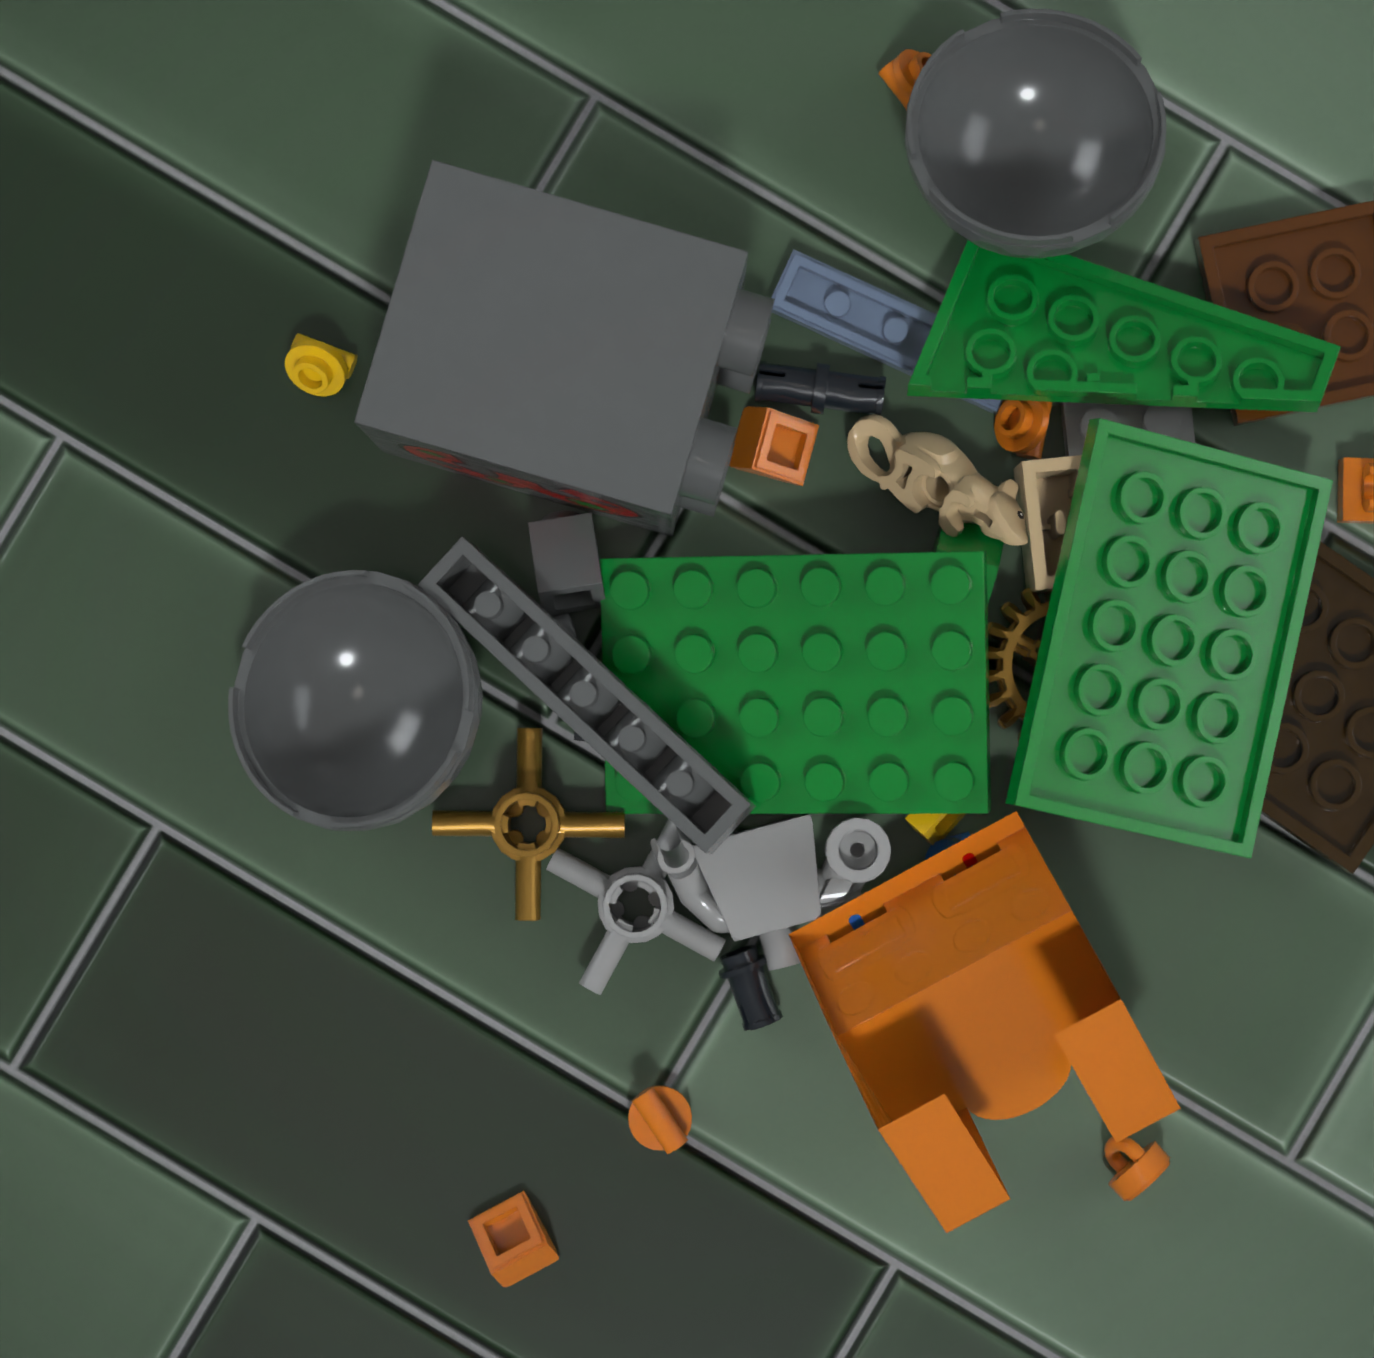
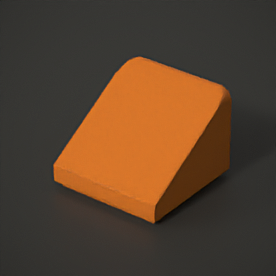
(773, 445)
(513, 1240)

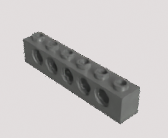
(587, 696)

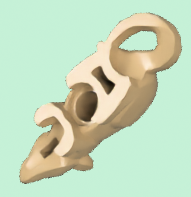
(938, 475)

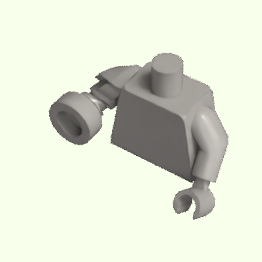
(770, 880)

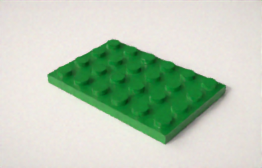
(1169, 639)
(812, 675)

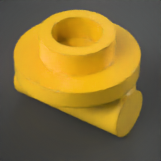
(318, 366)

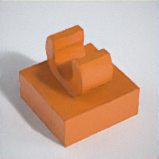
(1355, 490)

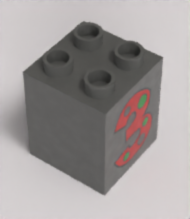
(563, 351)

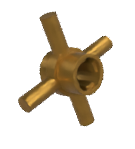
(511, 842)

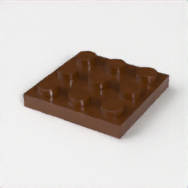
(1306, 277)

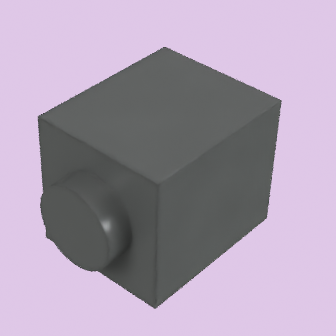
(566, 562)

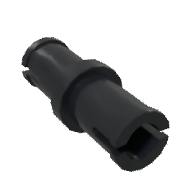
(820, 388)

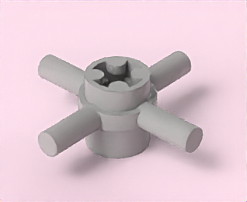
(644, 928)

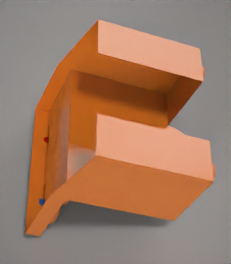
(976, 1002)

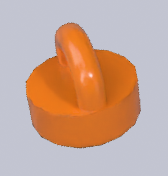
(1140, 1171)

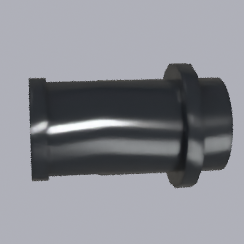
(750, 987)

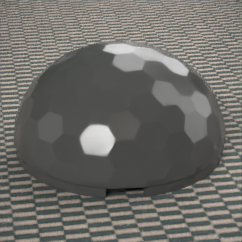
(1035, 133)
(355, 701)

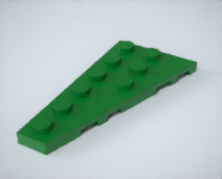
(1108, 338)

